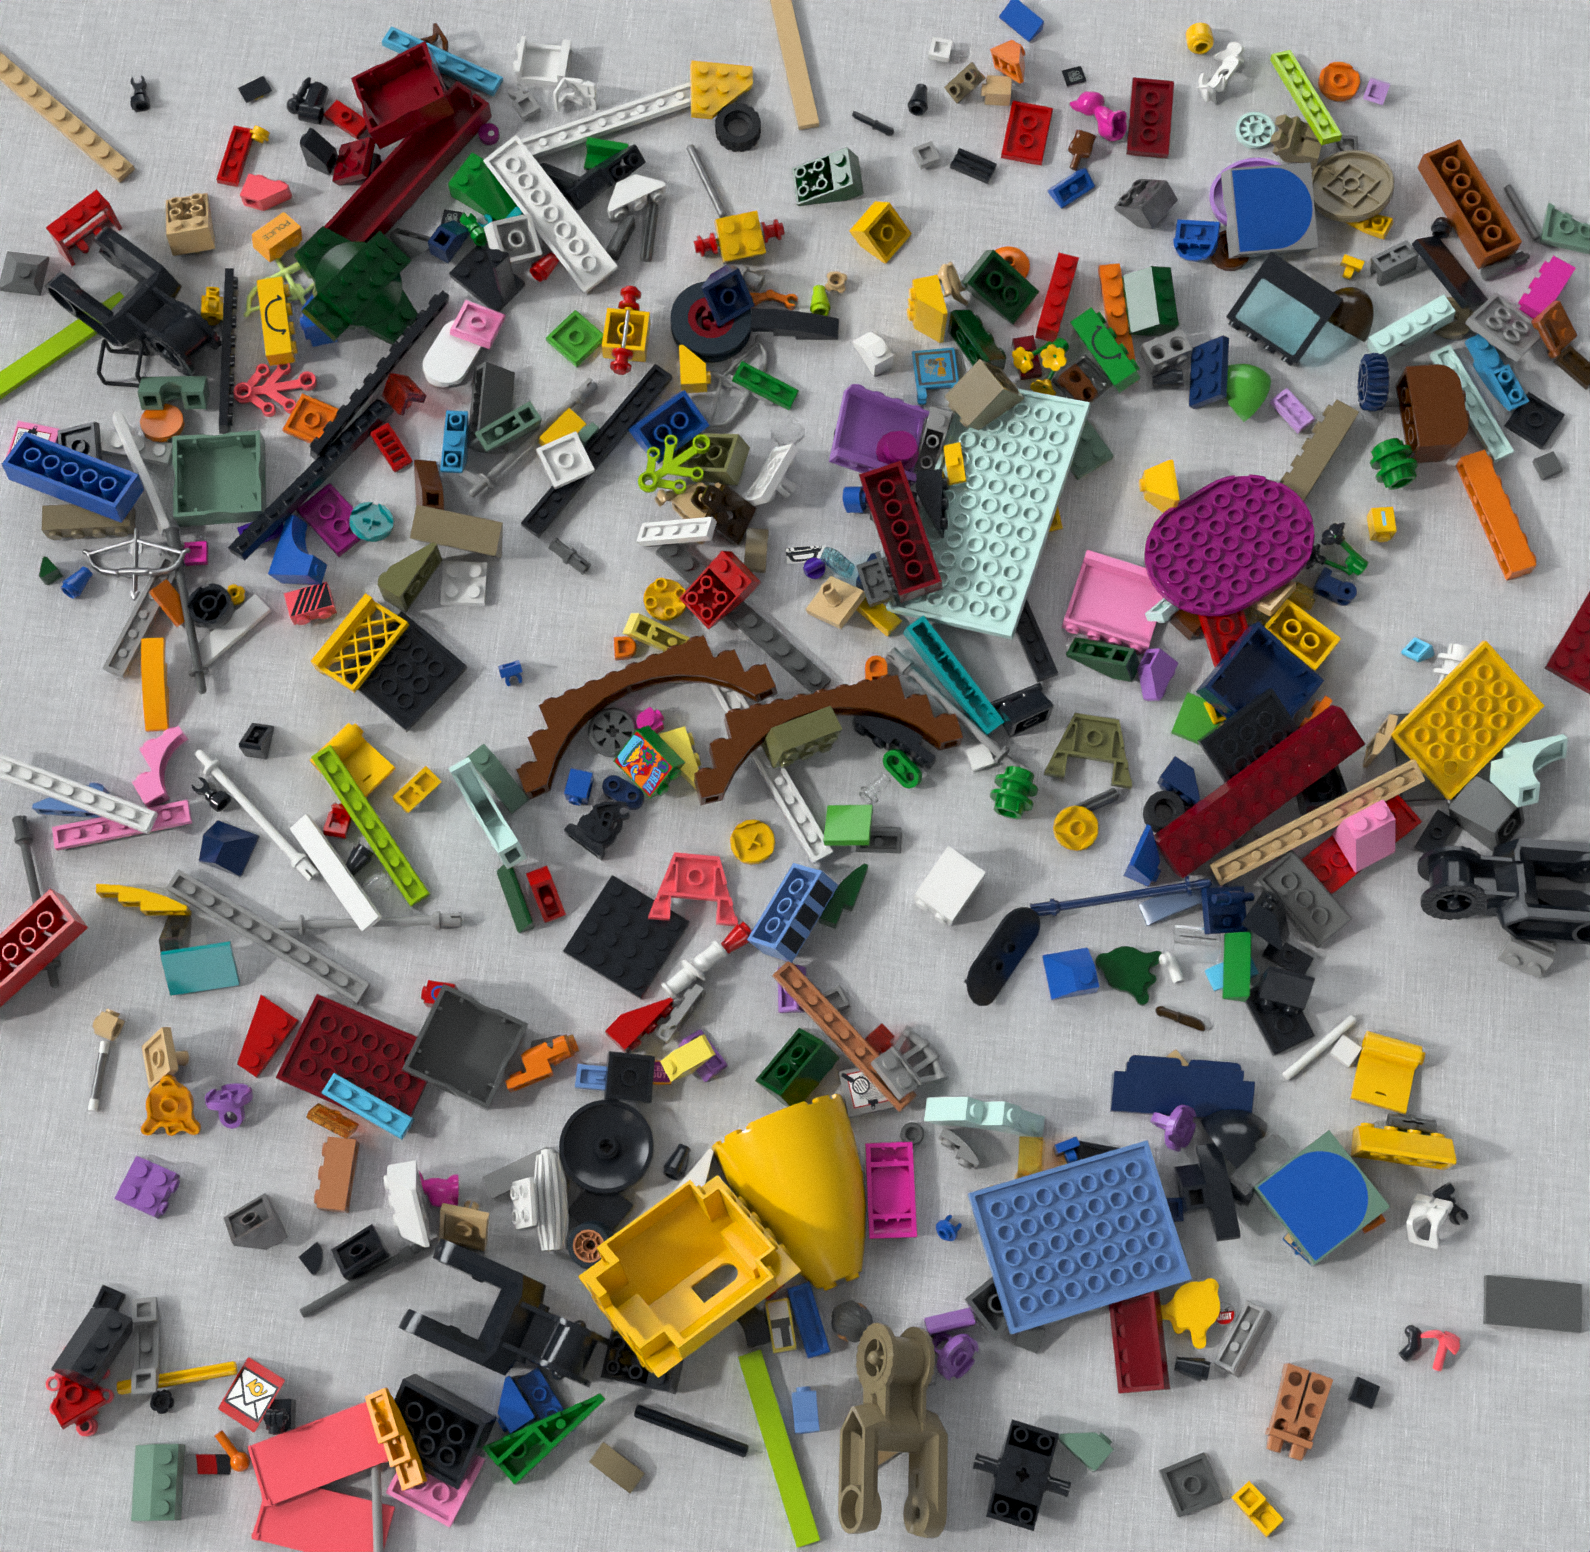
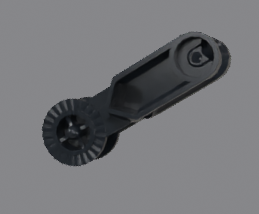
(145, 312)
(1505, 887)
(516, 1326)

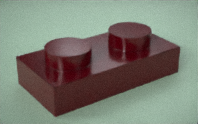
(1029, 345)

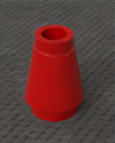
(544, 266)
(737, 937)

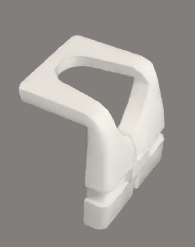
(584, 93)
(1434, 1211)

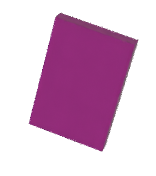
(329, 517)

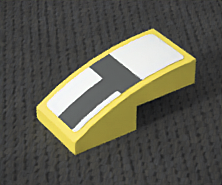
(780, 1325)

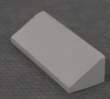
(1243, 1338)

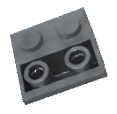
(1146, 202)

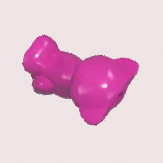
(1111, 124)
(441, 1190)

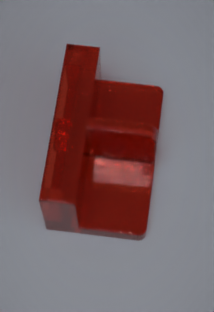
(401, 392)

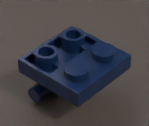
(1225, 909)

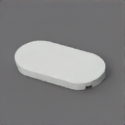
(449, 358)

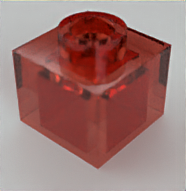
(880, 1039)

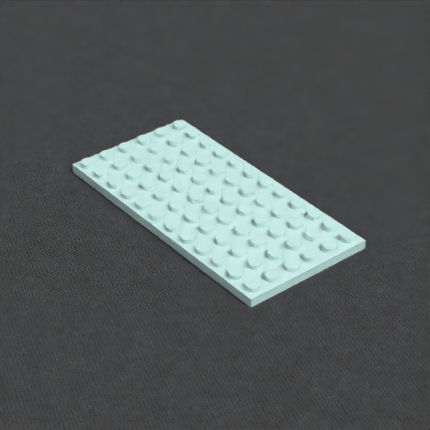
(999, 514)

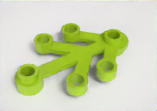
(671, 465)

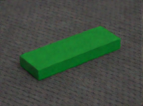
(765, 385)

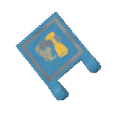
(934, 370)

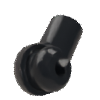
(1414, 1343)

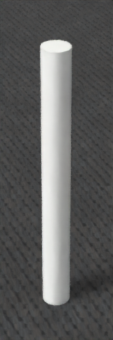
(1319, 1047)

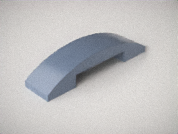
(1163, 906)

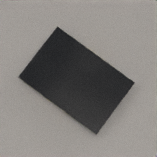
(255, 89)

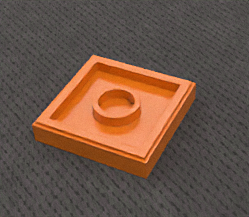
(309, 418)

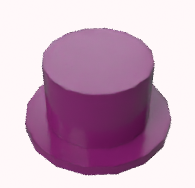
(898, 447)

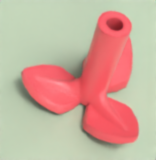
(1446, 1341)

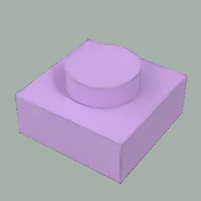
(1376, 91)

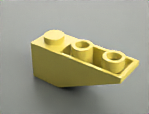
(681, 743)

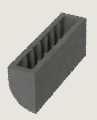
(489, 401)

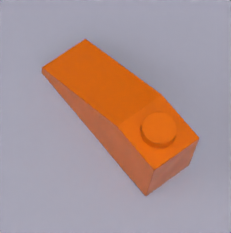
(1009, 60)

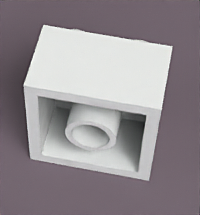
(514, 236)

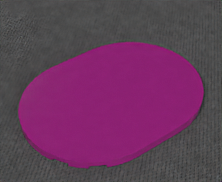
(1229, 545)

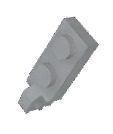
(681, 1014)

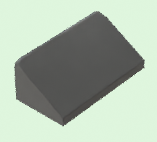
(621, 237)
(883, 840)

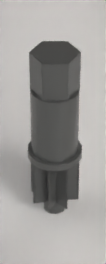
(1505, 265)

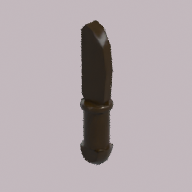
(1184, 1019)

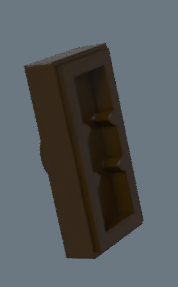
(1575, 366)

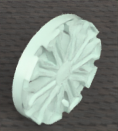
(1254, 130)

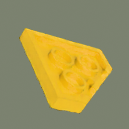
(716, 86)

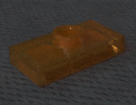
(332, 1120)

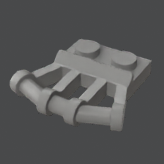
(897, 1071)

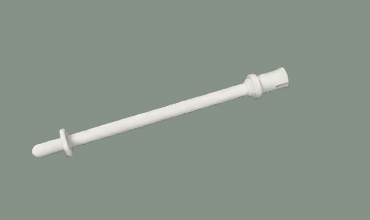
(298, 860)

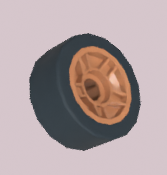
(581, 1236)

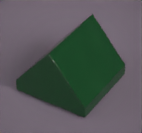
(49, 572)

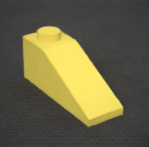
(652, 633)

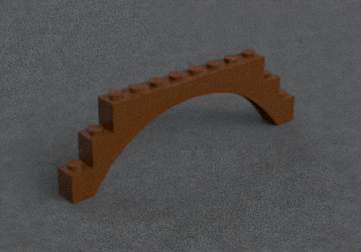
(679, 663)
(872, 698)

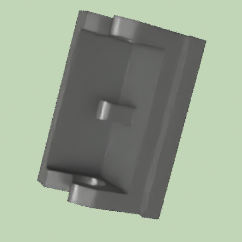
(1394, 262)

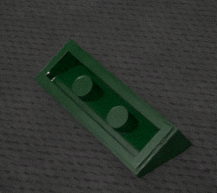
(515, 899)

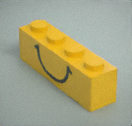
(276, 321)

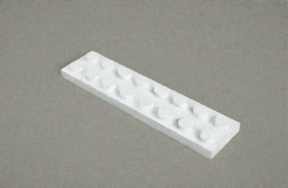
(551, 214)

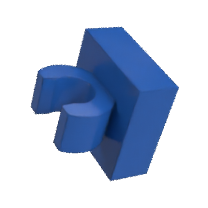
(511, 669)
(1067, 1149)

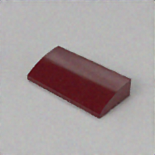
(1139, 1344)

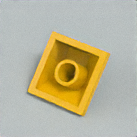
(1160, 486)

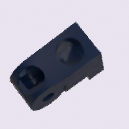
(1334, 589)

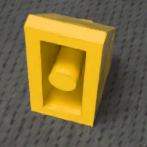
(693, 372)

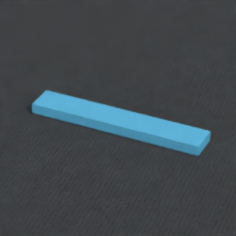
(448, 63)

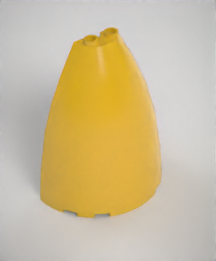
(804, 1184)

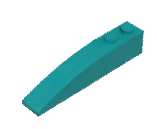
(952, 674)

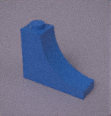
(291, 559)

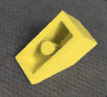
(687, 1058)

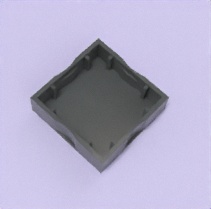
(464, 1047)

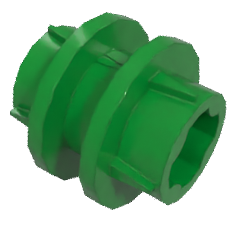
(1392, 460)
(1014, 791)

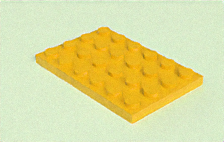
(1466, 720)

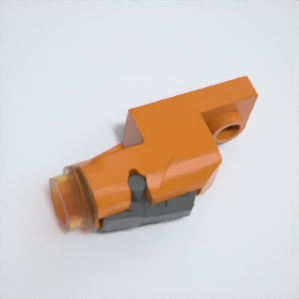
(540, 1057)

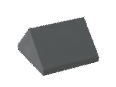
(987, 1308)

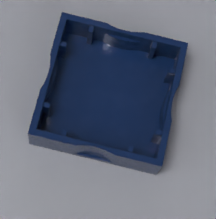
(1253, 666)

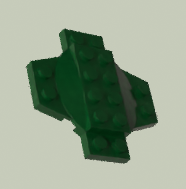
(356, 285)

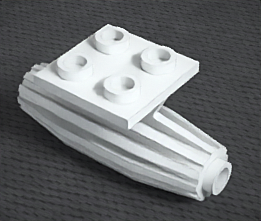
(543, 1201)

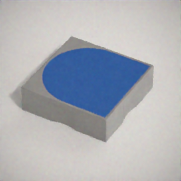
(1269, 210)

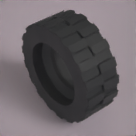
(733, 112)

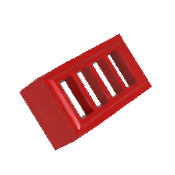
(383, 436)

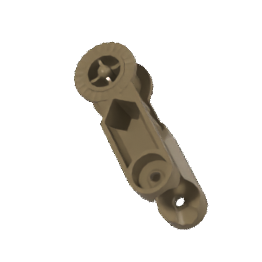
(893, 1419)

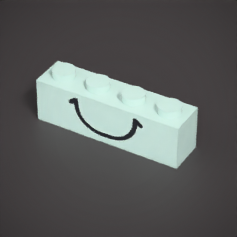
(1412, 327)

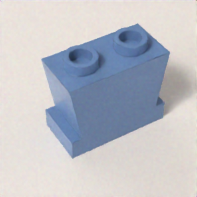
(805, 1410)

